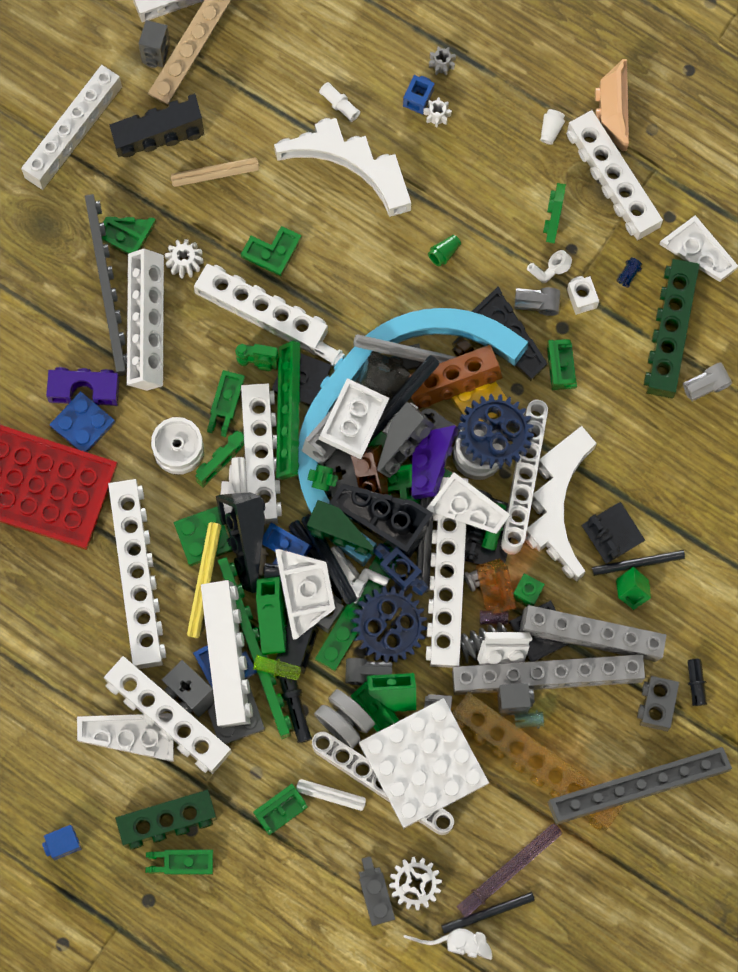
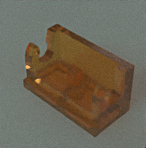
(496, 586)

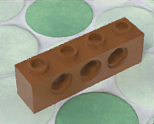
(462, 371)

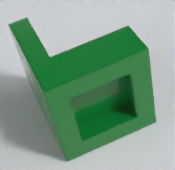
(633, 588)

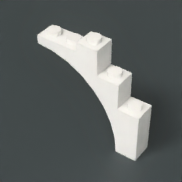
(328, 144)
(550, 529)

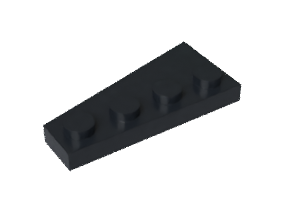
(500, 310)

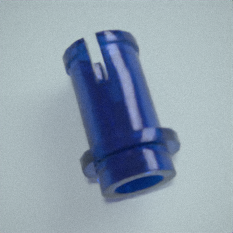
(629, 272)

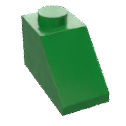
(394, 691)

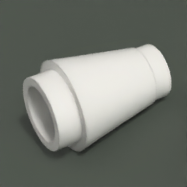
(551, 126)

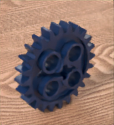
(508, 416)
(405, 637)

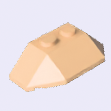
(614, 105)

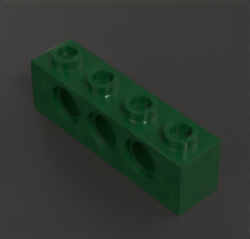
(129, 822)

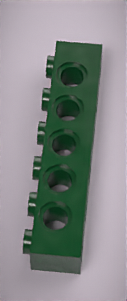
(686, 274)

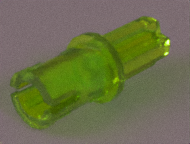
(277, 667)

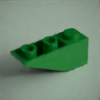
(271, 615)

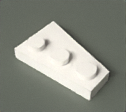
(697, 245)
(468, 505)

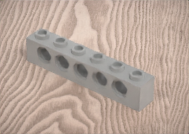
(592, 633)

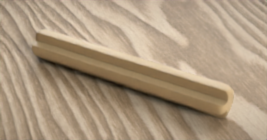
(215, 172)

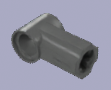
(358, 670)

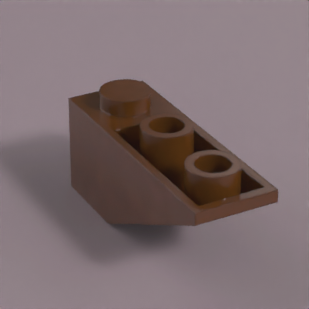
(366, 471)

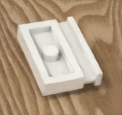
(504, 648)

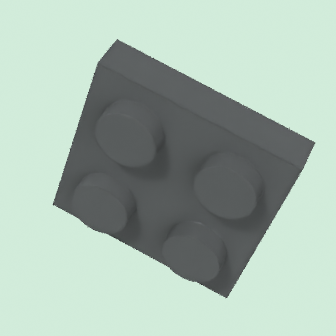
(234, 733)

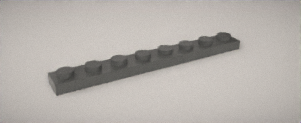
(105, 275)
(639, 785)

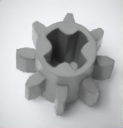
(447, 58)

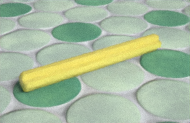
(204, 577)

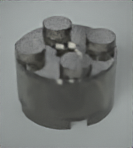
(383, 374)

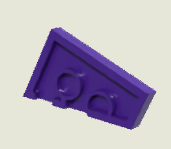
(429, 461)

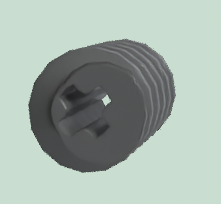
(472, 645)

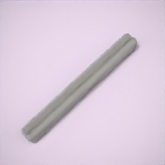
(397, 349)

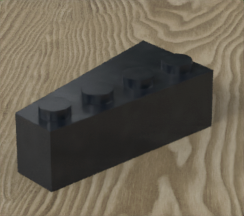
(158, 128)

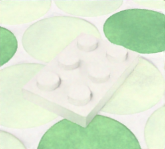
(353, 418)

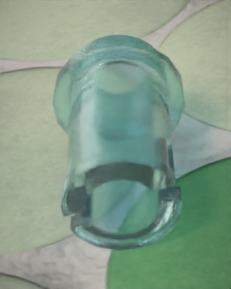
(531, 720)

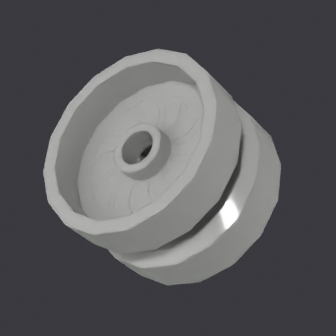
(347, 715)

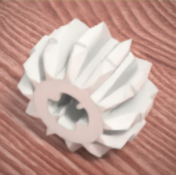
(184, 266)

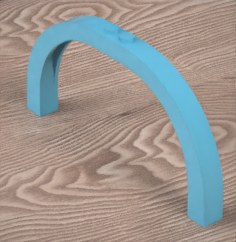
(401, 328)

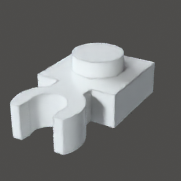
(345, 564)

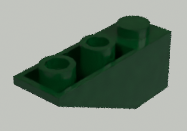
(334, 524)

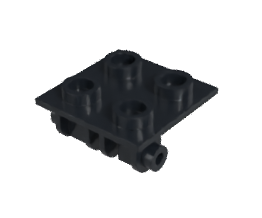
(613, 532)
(475, 552)

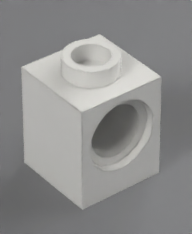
(582, 304)

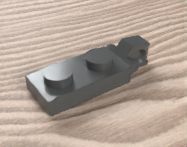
(375, 893)

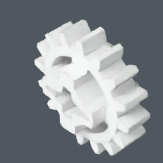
(405, 888)

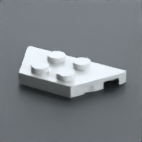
(305, 590)

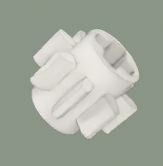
(437, 106)

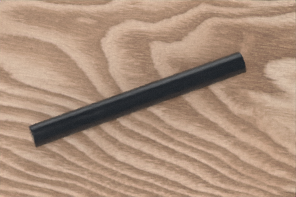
(639, 562)
(488, 912)

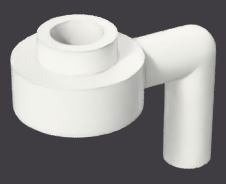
(558, 263)
(359, 585)

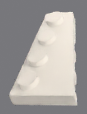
(126, 734)

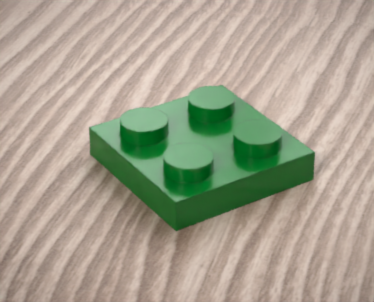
(193, 533)

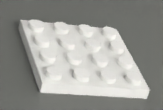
(423, 763)

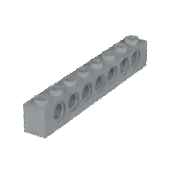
(549, 674)

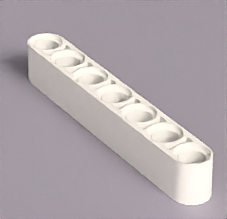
(522, 486)
(370, 779)

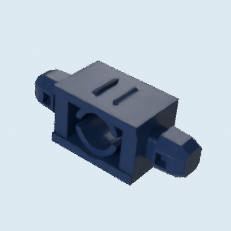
(388, 557)

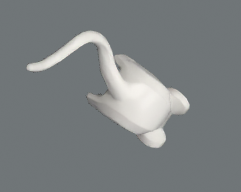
(462, 942)

